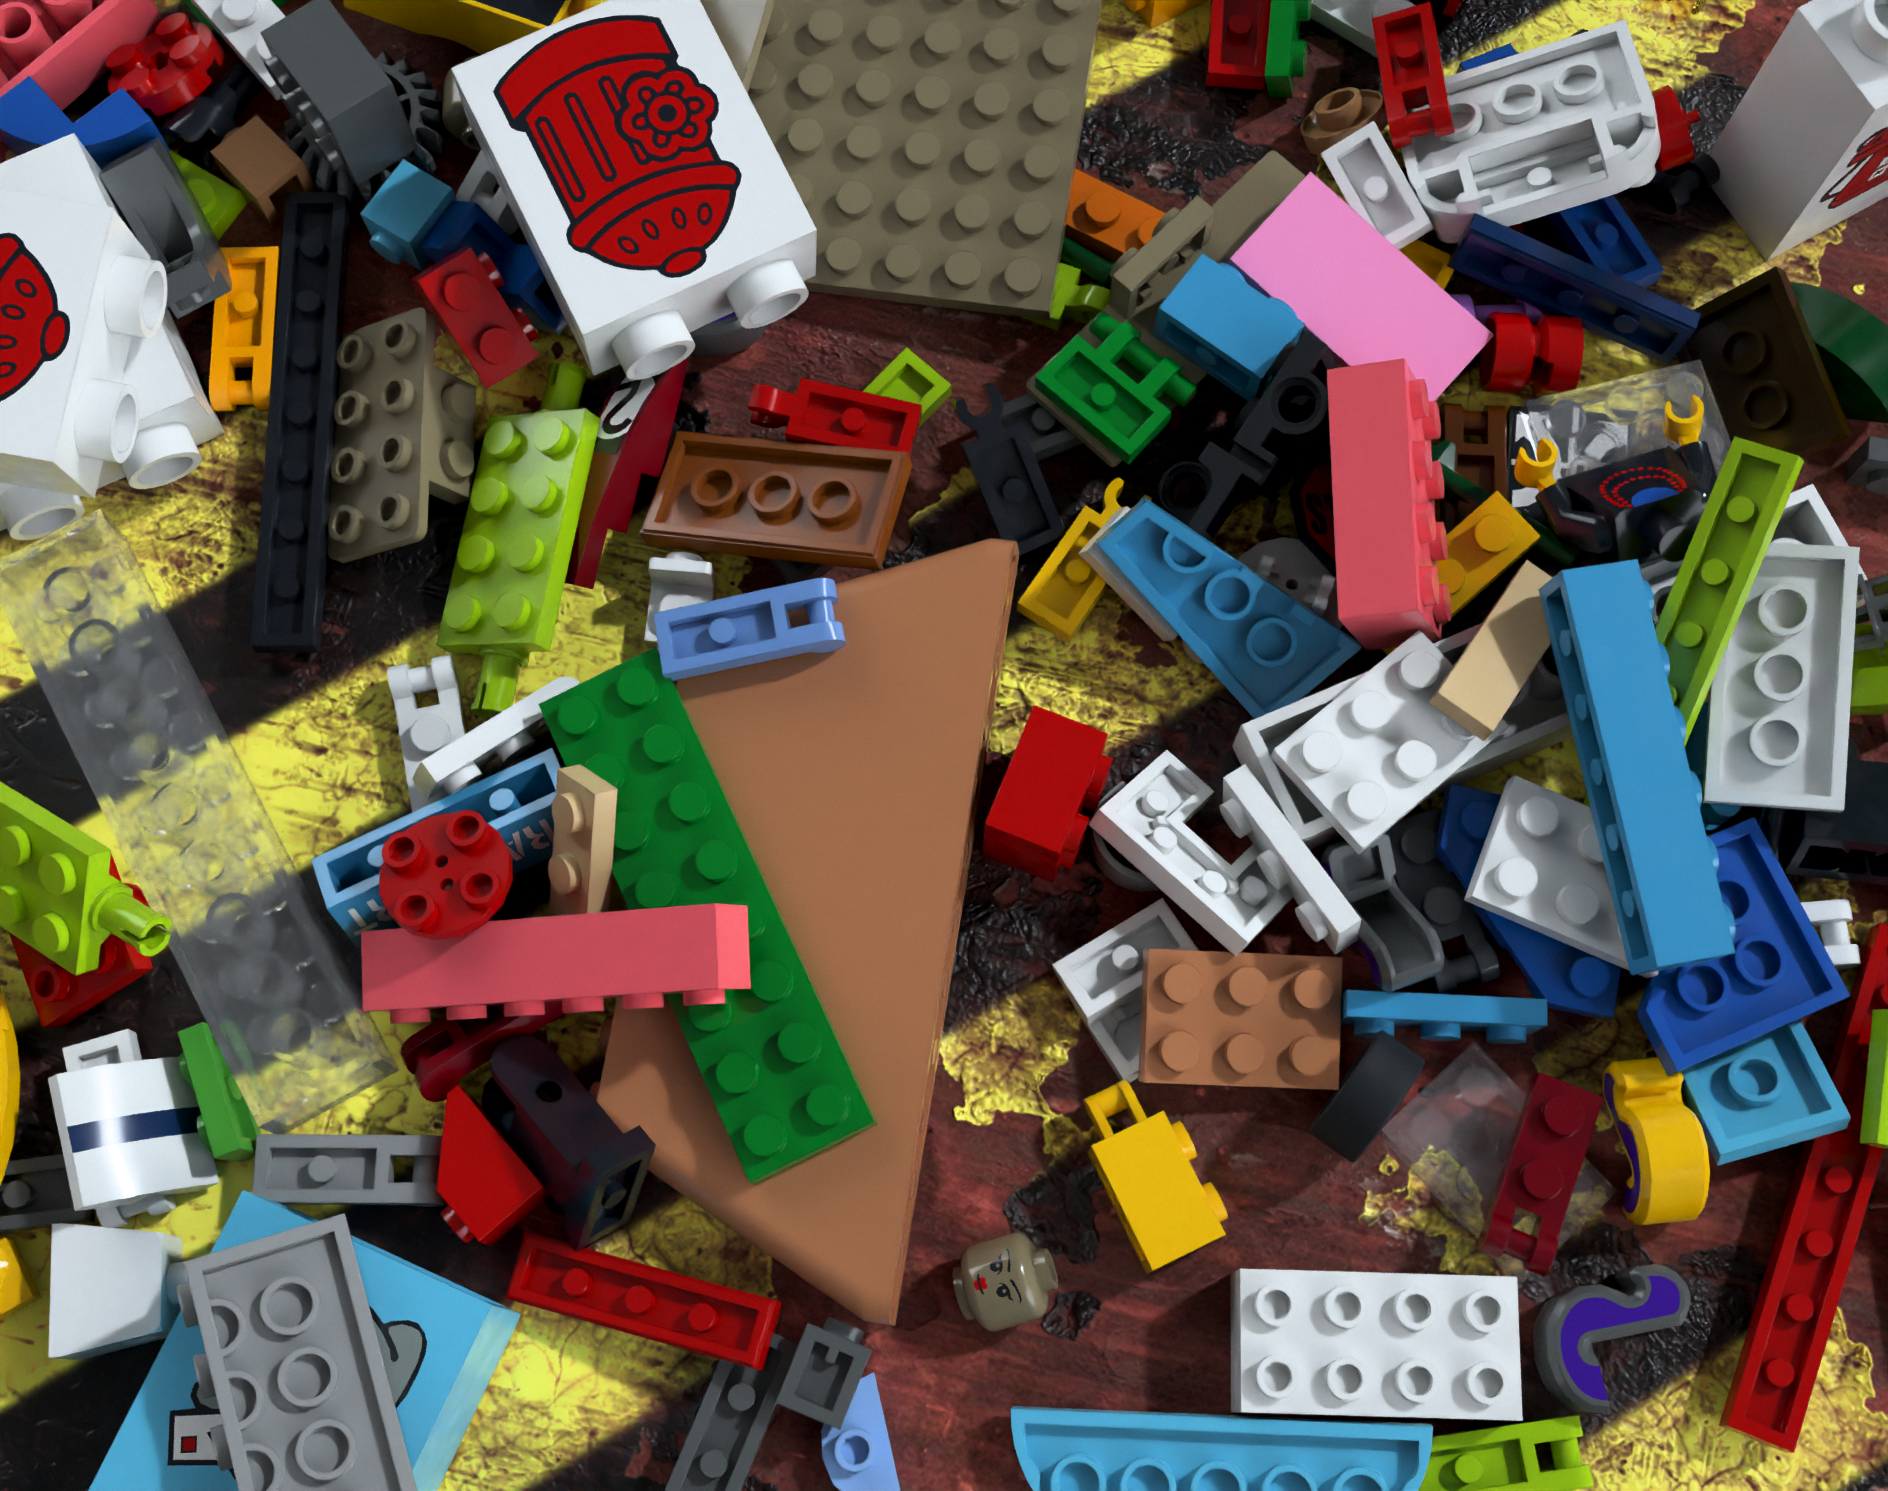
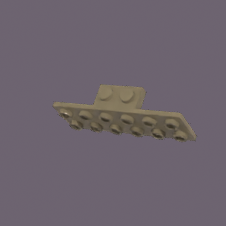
(1149, 275)

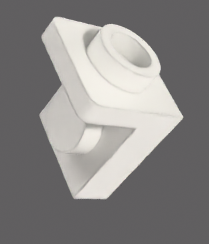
(677, 582)

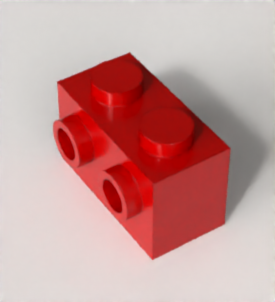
(475, 316)

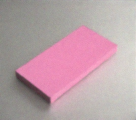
(1357, 289)

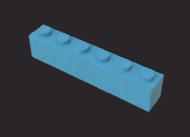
(1636, 768)

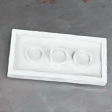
(1786, 685)

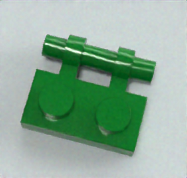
(1106, 399)

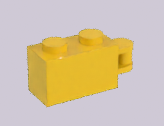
(1152, 1180)

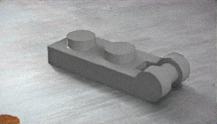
(346, 1169)

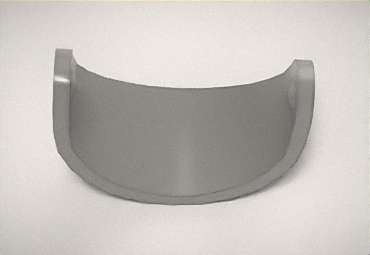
(1109, 865)

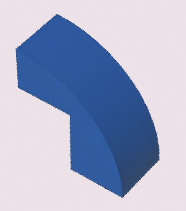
(106, 131)
(525, 286)

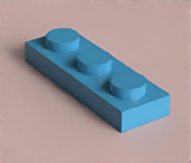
(1443, 1015)

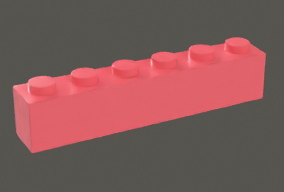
(560, 959)

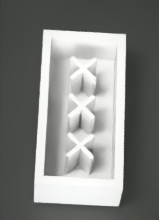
(1375, 1344)

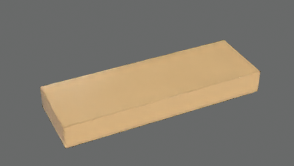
(1497, 656)

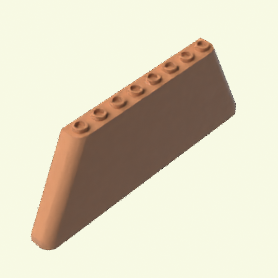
(863, 816)

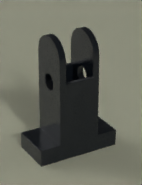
(566, 1141)

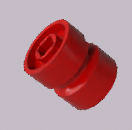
(1531, 354)

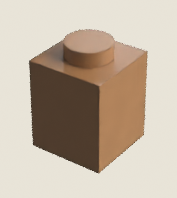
(262, 168)

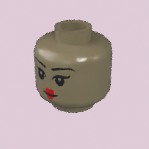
(1004, 1281)

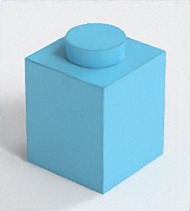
(405, 213)

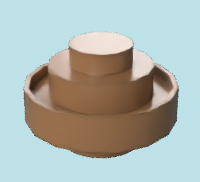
(1341, 115)

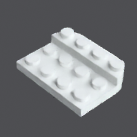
(1539, 134)

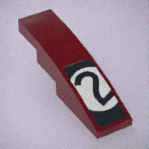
(628, 444)

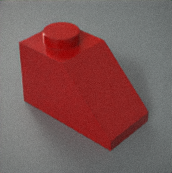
(482, 1174)

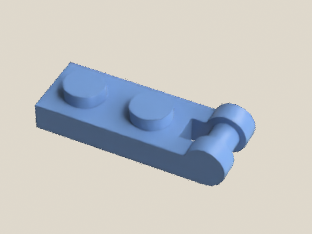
(747, 629)

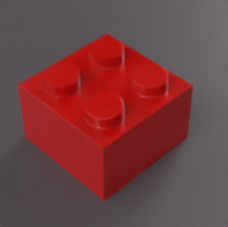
(1041, 798)

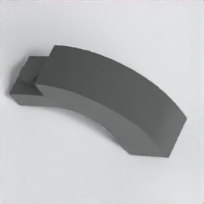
(169, 225)

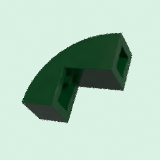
(1851, 349)

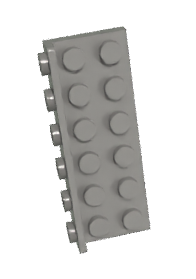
(295, 1364)

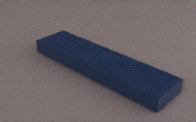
(1573, 289)

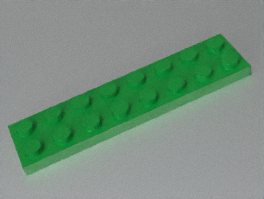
(679, 843)

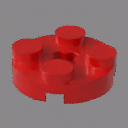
(167, 65)

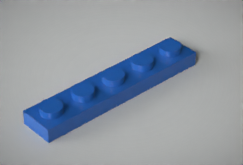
(1598, 229)

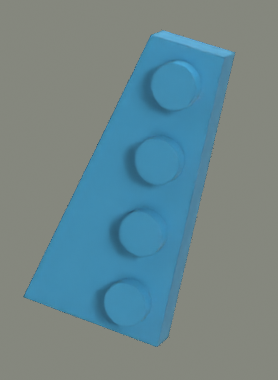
(1233, 619)

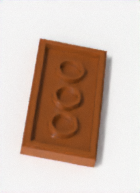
(777, 499)

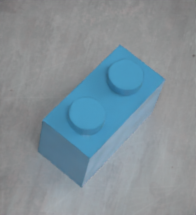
(1226, 326)

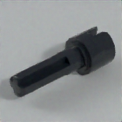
(210, 117)

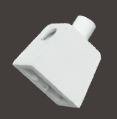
(111, 1289)

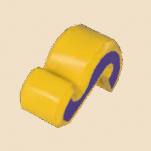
(1660, 1141)

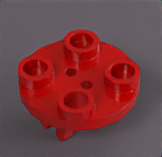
(415, 884)

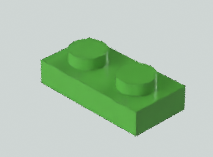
(225, 1118)

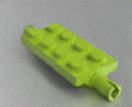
(519, 537)
(61, 890)

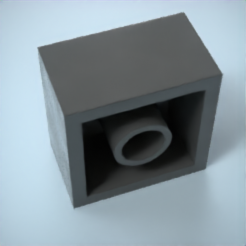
(337, 91)

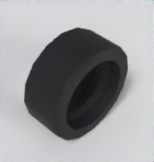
(1367, 1096)

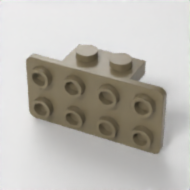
(397, 437)

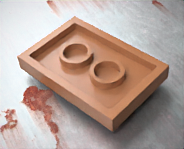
(1240, 1019)

